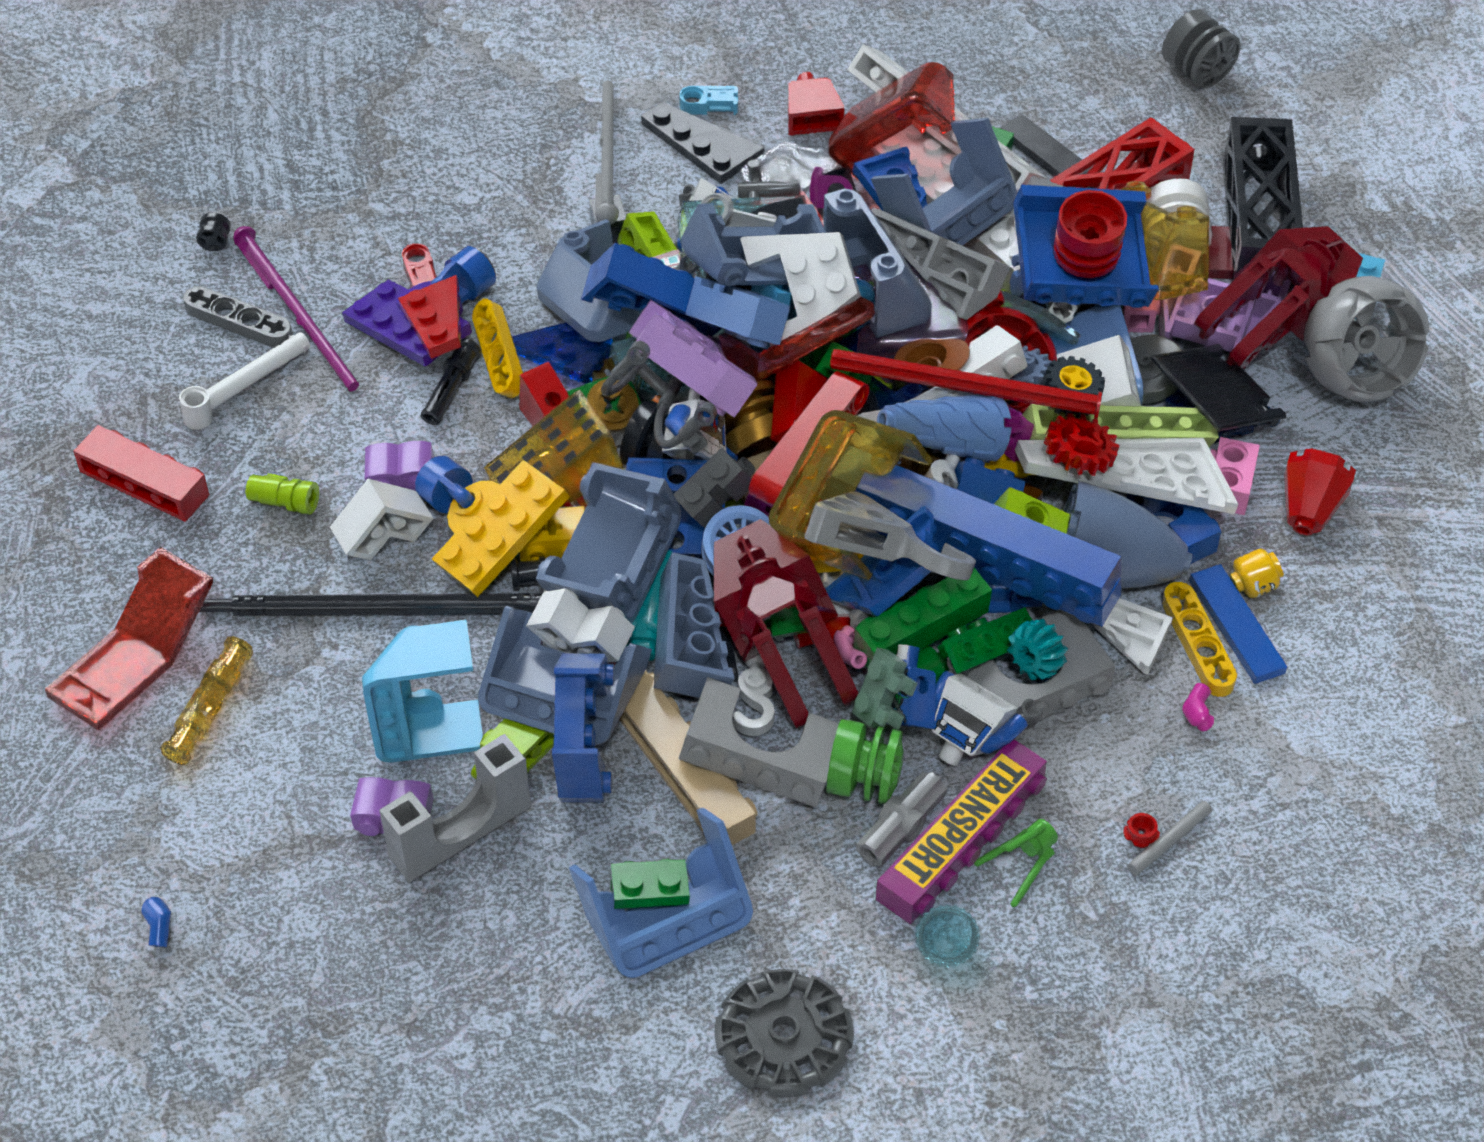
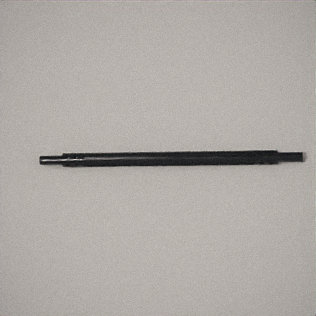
(372, 604)

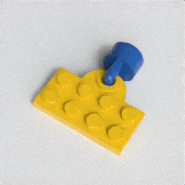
(486, 517)

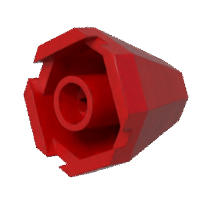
(1315, 489)

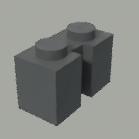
(712, 487)

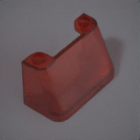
(916, 99)

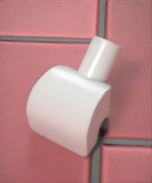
(943, 471)

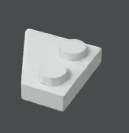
(1136, 632)

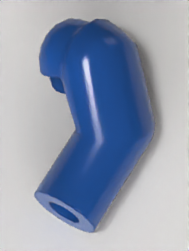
(158, 917)

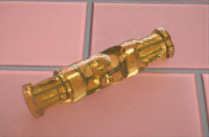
(215, 684)

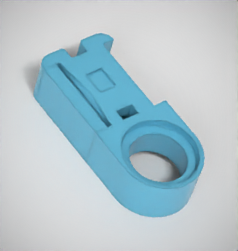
(710, 99)

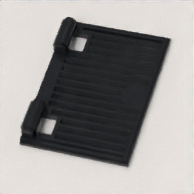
(1217, 390)

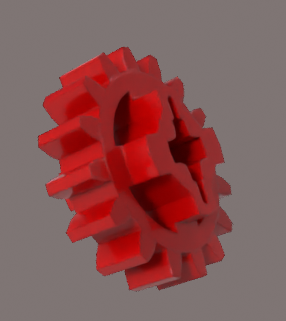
(1081, 444)

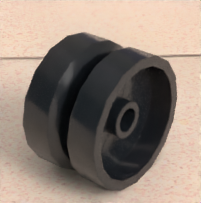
(639, 435)

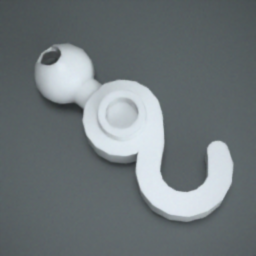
(755, 690)

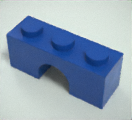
(1189, 522)

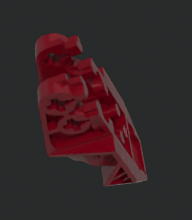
(1307, 257)
(759, 576)

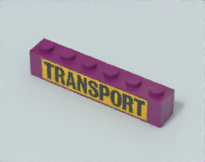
(961, 831)

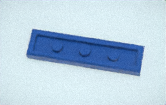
(1238, 624)

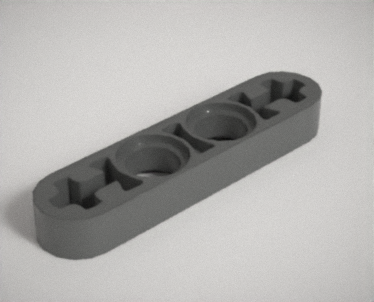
(241, 311)

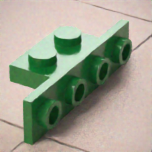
(981, 640)

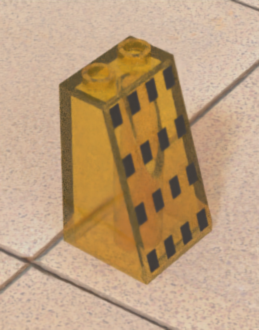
(561, 446)

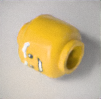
(1256, 573)

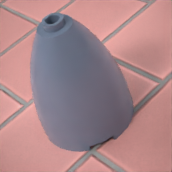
(1147, 545)

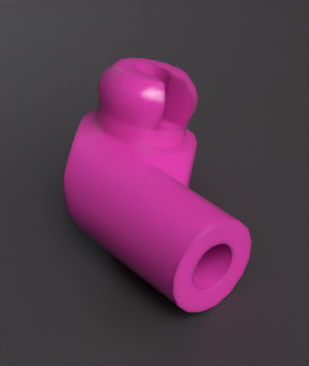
(1196, 710)

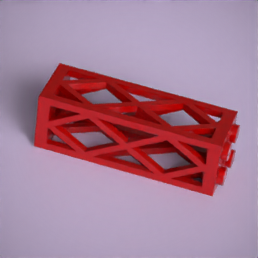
(1158, 156)

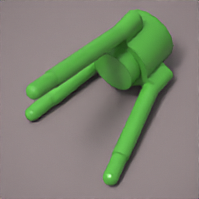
(1033, 841)

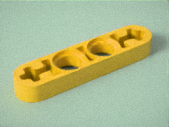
(493, 351)
(1203, 637)

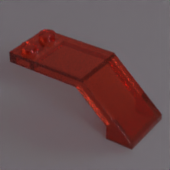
(141, 643)

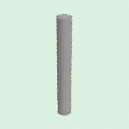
(1169, 838)

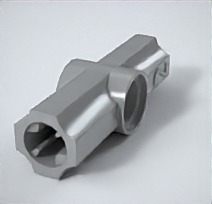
(901, 819)

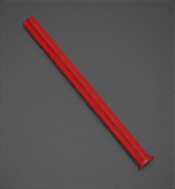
(966, 382)

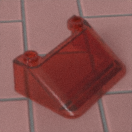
(799, 345)

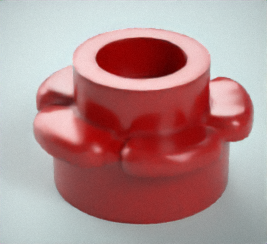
(1145, 823)

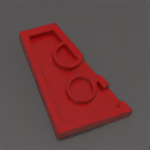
(435, 315)

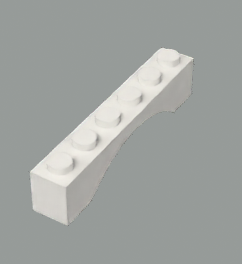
(991, 354)

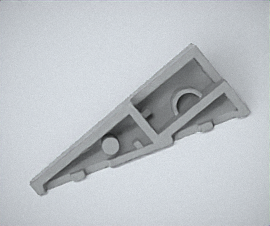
(958, 273)

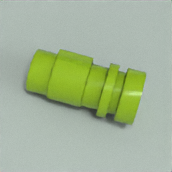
(279, 491)

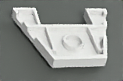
(815, 269)

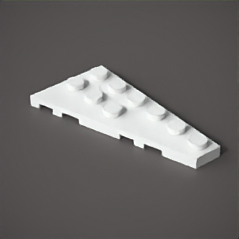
(1147, 467)

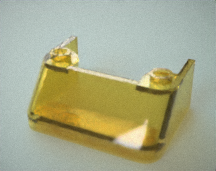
(833, 465)

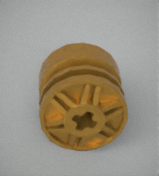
(752, 423)

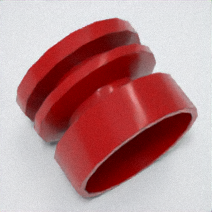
(1090, 233)

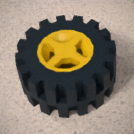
(1074, 376)

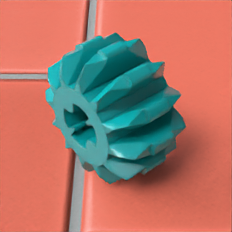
(1037, 649)

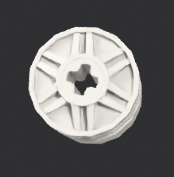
(1180, 192)

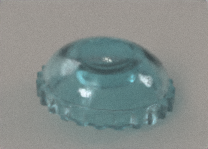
(947, 935)

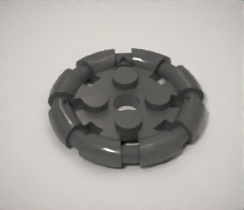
(779, 1052)

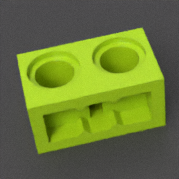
(645, 234)

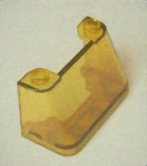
(1174, 247)

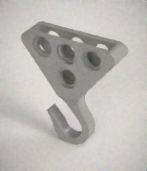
(851, 523)

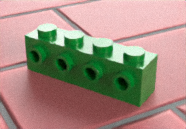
(925, 616)

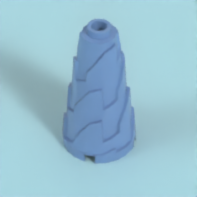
(955, 424)

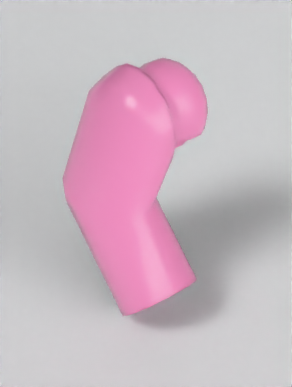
(851, 656)

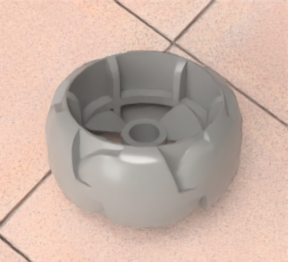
(1338, 338)

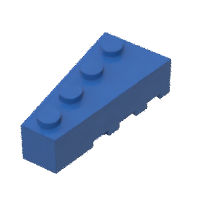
(633, 279)

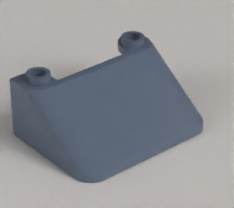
(522, 678)

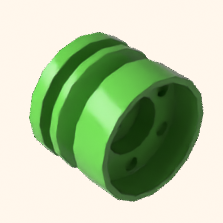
(864, 761)

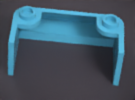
(418, 723)

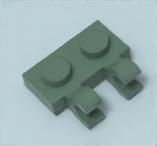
(878, 690)

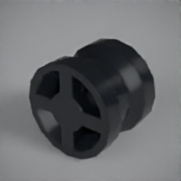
(213, 231)

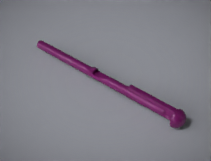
(244, 239)

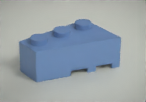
(738, 311)

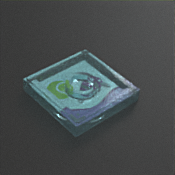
(1046, 320)

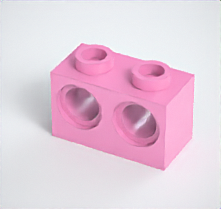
(1237, 464)

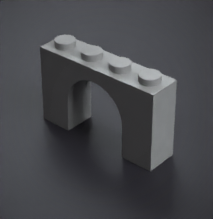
(1084, 673)
(717, 747)
(499, 794)

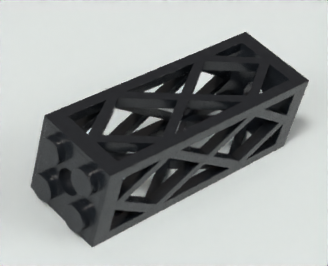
(1274, 155)

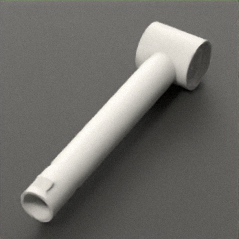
(198, 402)

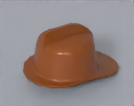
(941, 353)

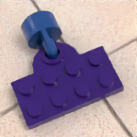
(383, 319)

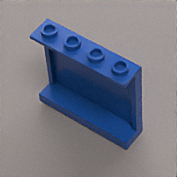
(1046, 281)

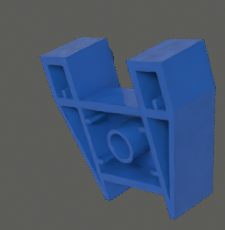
(576, 760)

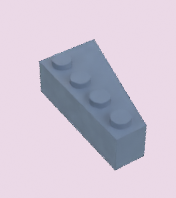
(688, 630)

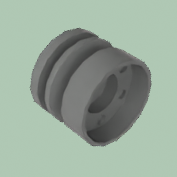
(1201, 48)

